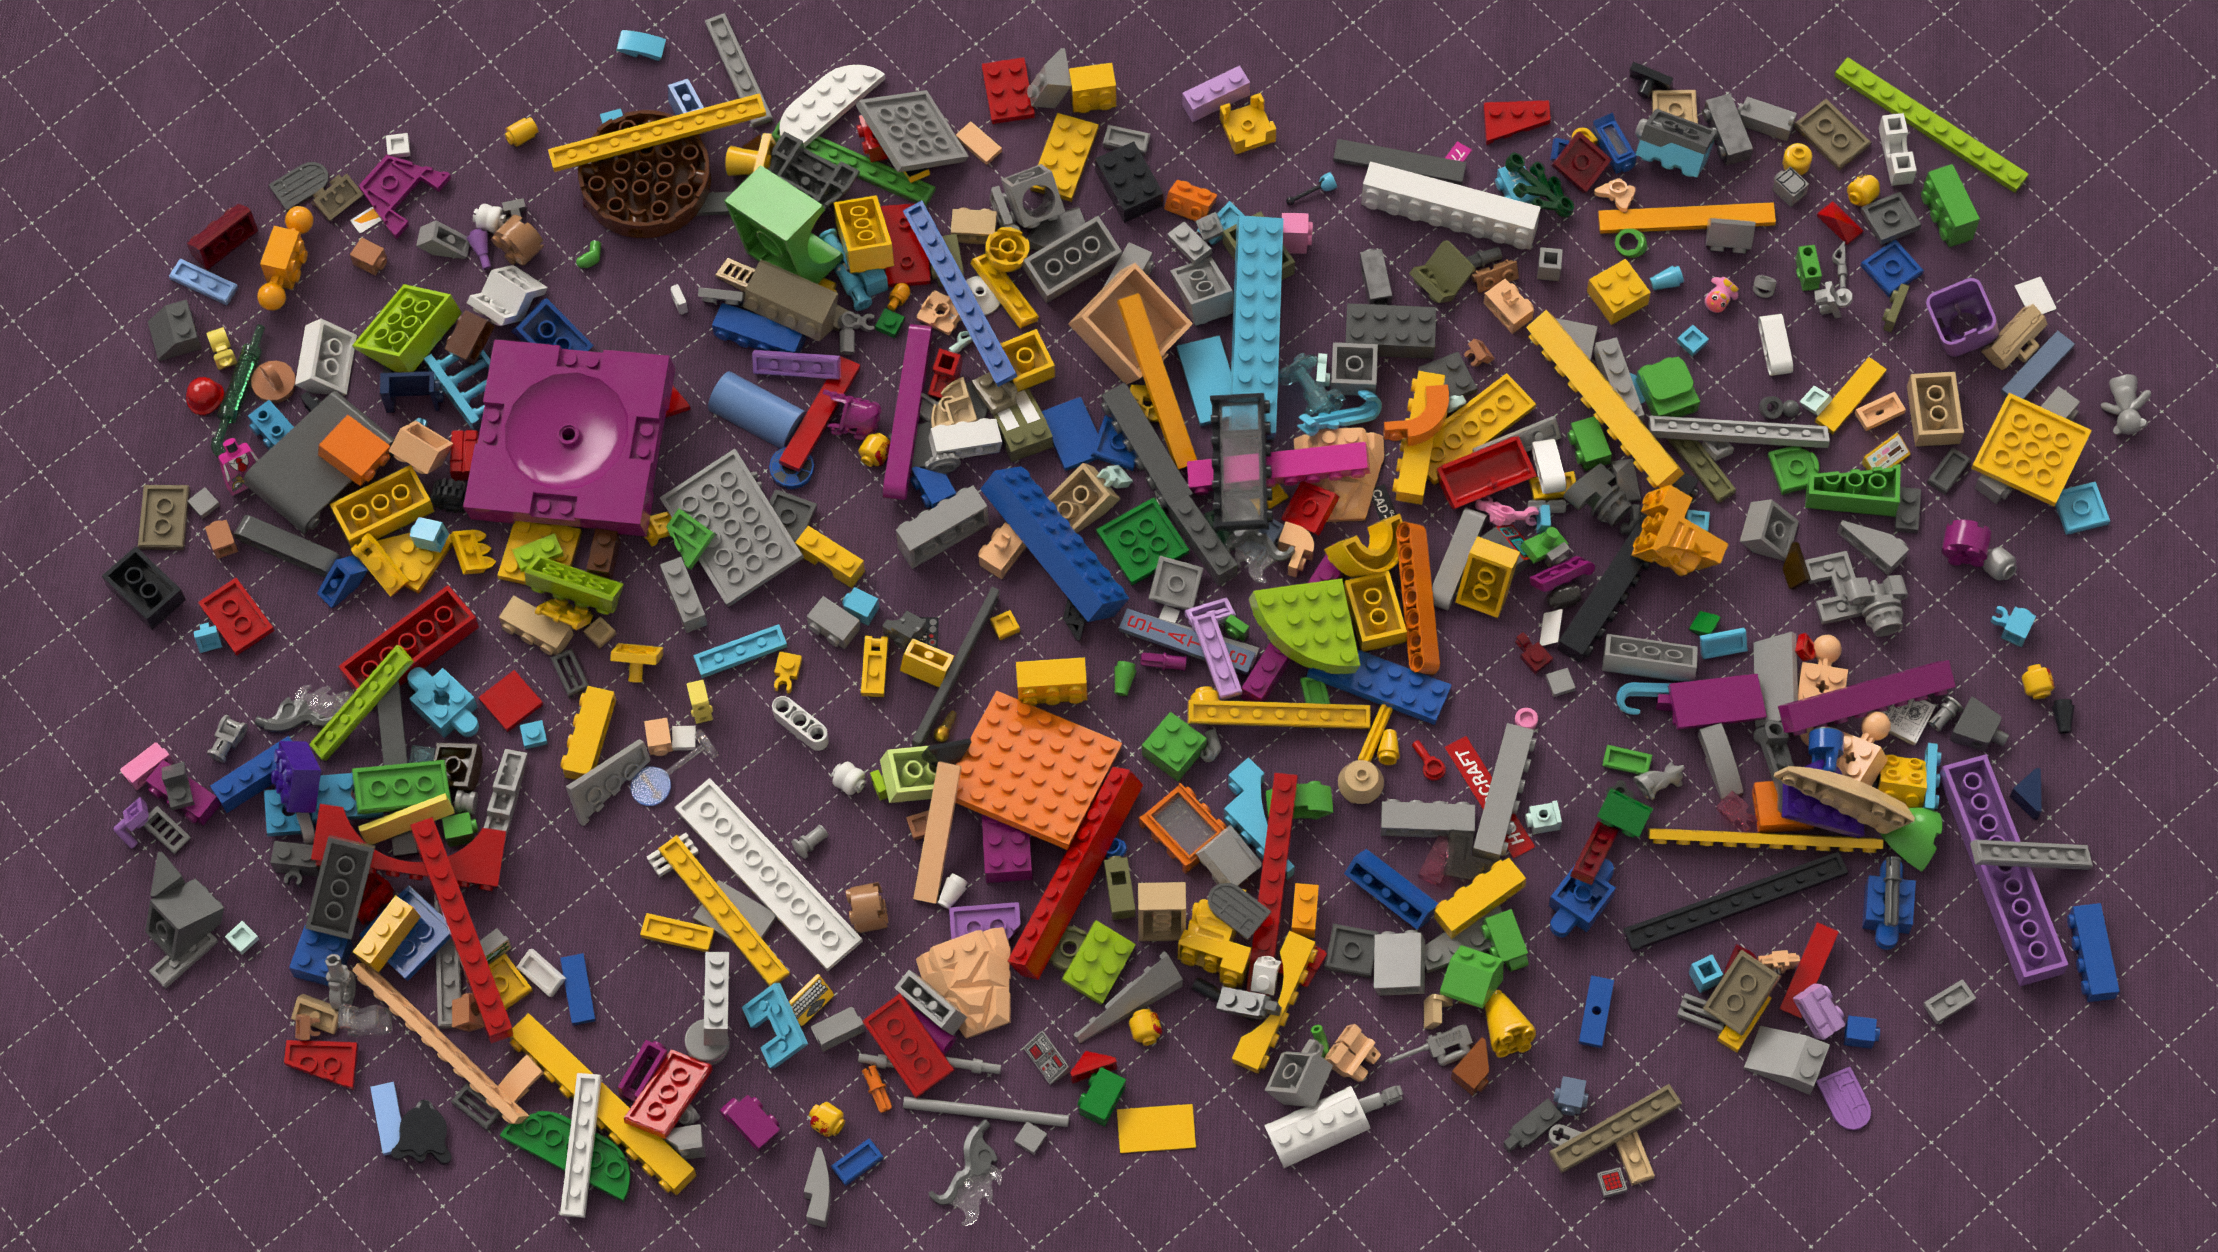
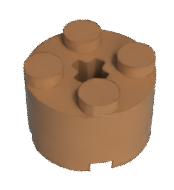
(517, 240)
(867, 907)

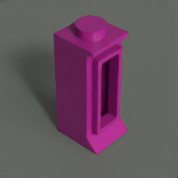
(648, 1050)

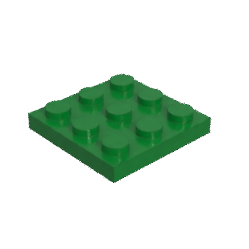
(1139, 540)

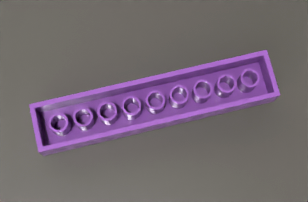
(2009, 890)

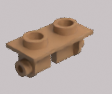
(1489, 278)

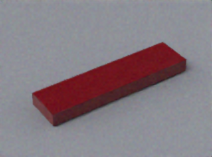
(1594, 853)

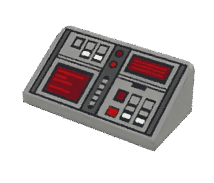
(1046, 1058)

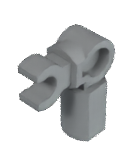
(848, 322)
(1375, 1101)

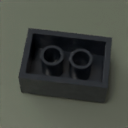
(1129, 182)
(143, 587)

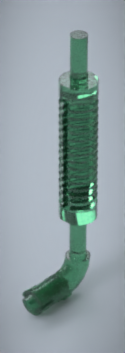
(237, 388)

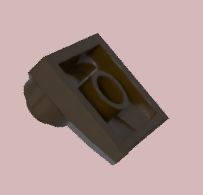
(462, 764)

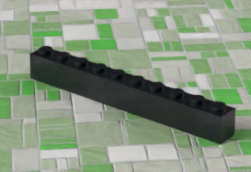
(1611, 590)

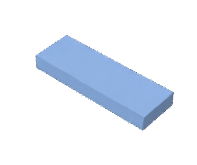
(203, 281)
(387, 1115)

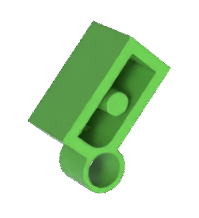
(1505, 939)

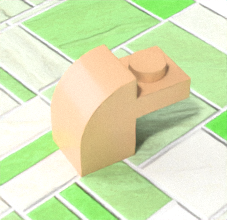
(1303, 543)

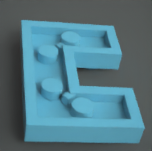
(774, 1005)

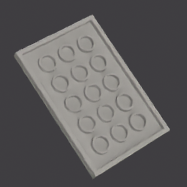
(749, 536)

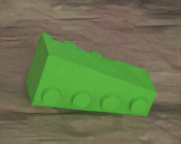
(1856, 491)

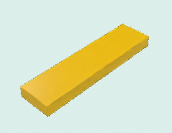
(1005, 292)
(1851, 395)

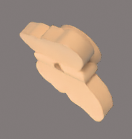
(1617, 191)

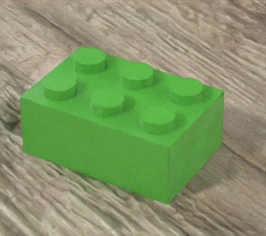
(1950, 206)

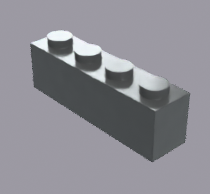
(1203, 540)

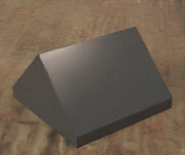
(165, 876)

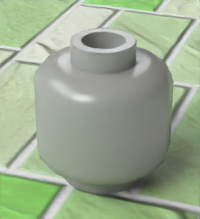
(2000, 564)

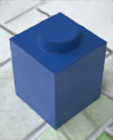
(1861, 1032)

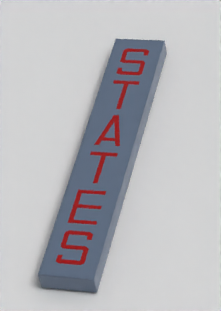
(1179, 638)

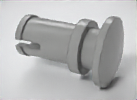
(1945, 713)
(807, 842)

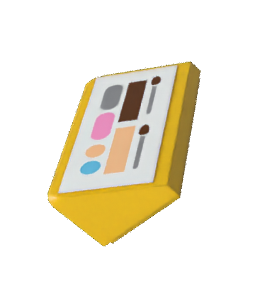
(1887, 454)

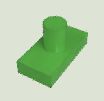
(1541, 544)

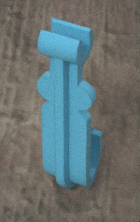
(1345, 417)
(1639, 689)

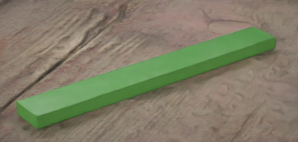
(870, 172)

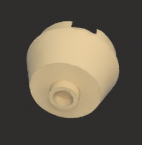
(1360, 782)

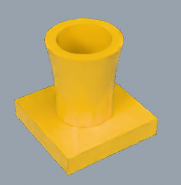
(746, 161)

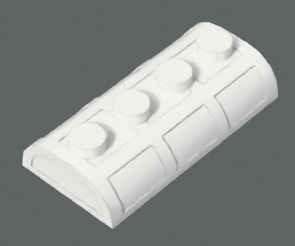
(1317, 1127)

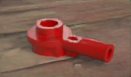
(1433, 768)

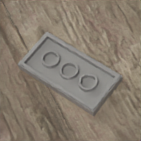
(1777, 673)

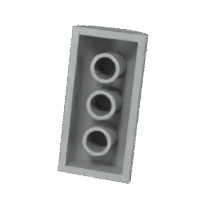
(1650, 658)

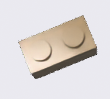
(973, 225)

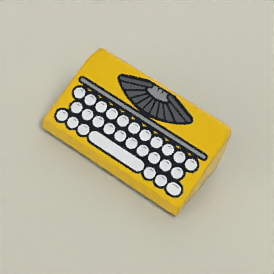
(810, 999)

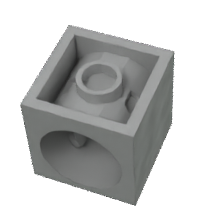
(1019, 183)

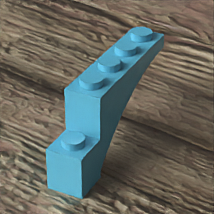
(1247, 810)

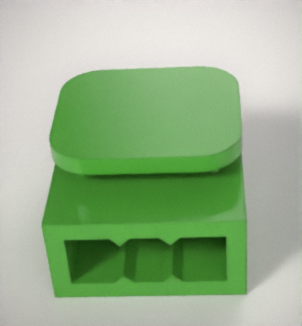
(1668, 388)

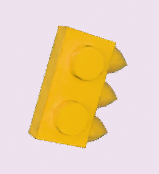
(471, 552)

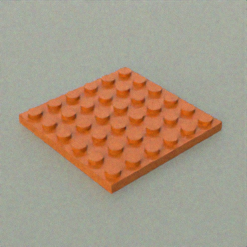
(1034, 769)

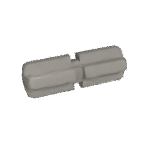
(1556, 506)

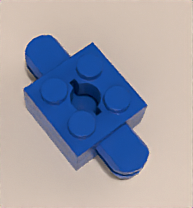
(1580, 902)
(1874, 908)

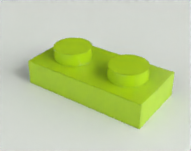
(545, 547)

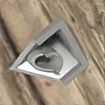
(687, 1141)

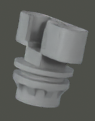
(1882, 602)

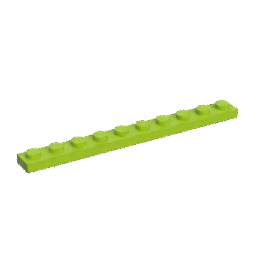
(1931, 125)

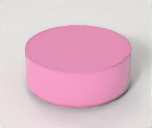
(1526, 718)

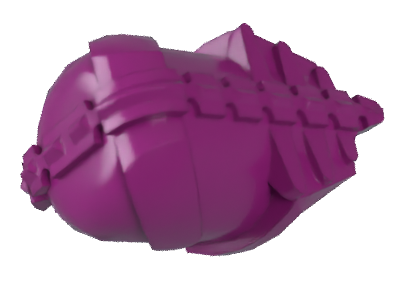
(856, 414)

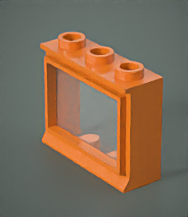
(1182, 825)

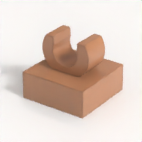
(1480, 351)
(303, 1027)

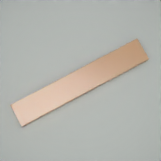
(937, 832)

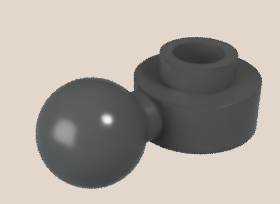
(1789, 408)

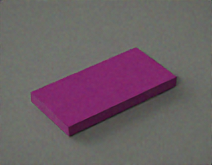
(1717, 701)

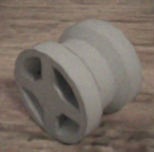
(466, 802)

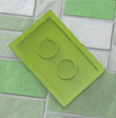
(1098, 962)

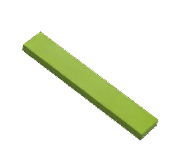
(361, 702)

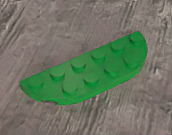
(547, 1137)

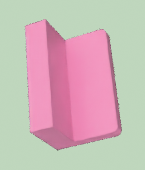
(144, 764)

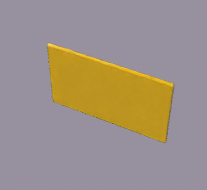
(1156, 1128)

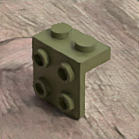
(1443, 273)

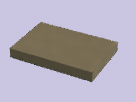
(1832, 134)
(163, 517)
(1741, 992)

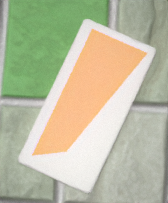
(365, 220)

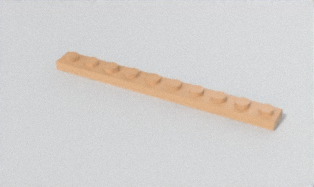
(446, 1049)

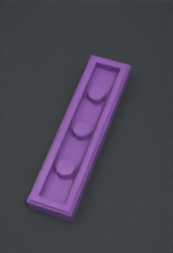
(796, 364)

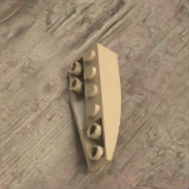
(1849, 797)

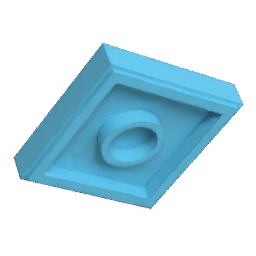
(2081, 508)

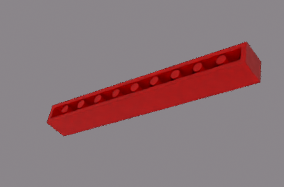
(1075, 873)
(461, 930)

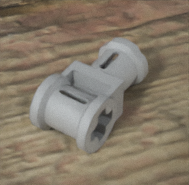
(227, 736)

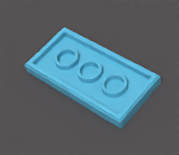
(1205, 373)

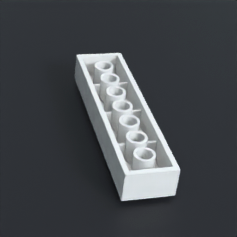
(1450, 206)

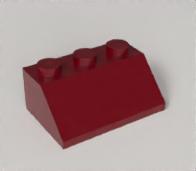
(222, 236)

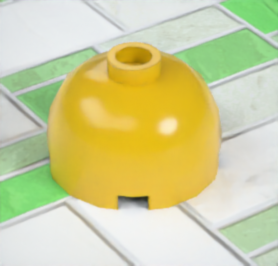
(1006, 249)

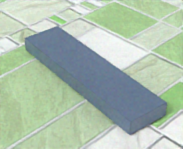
(2039, 366)

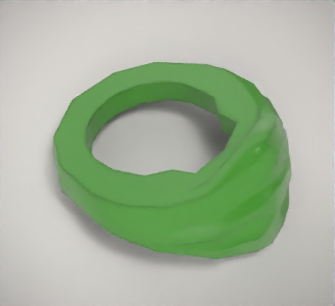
(1639, 250)

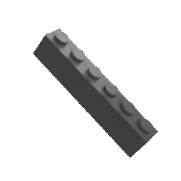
(1145, 445)

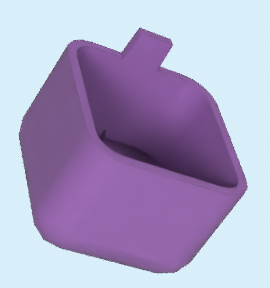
(1970, 299)

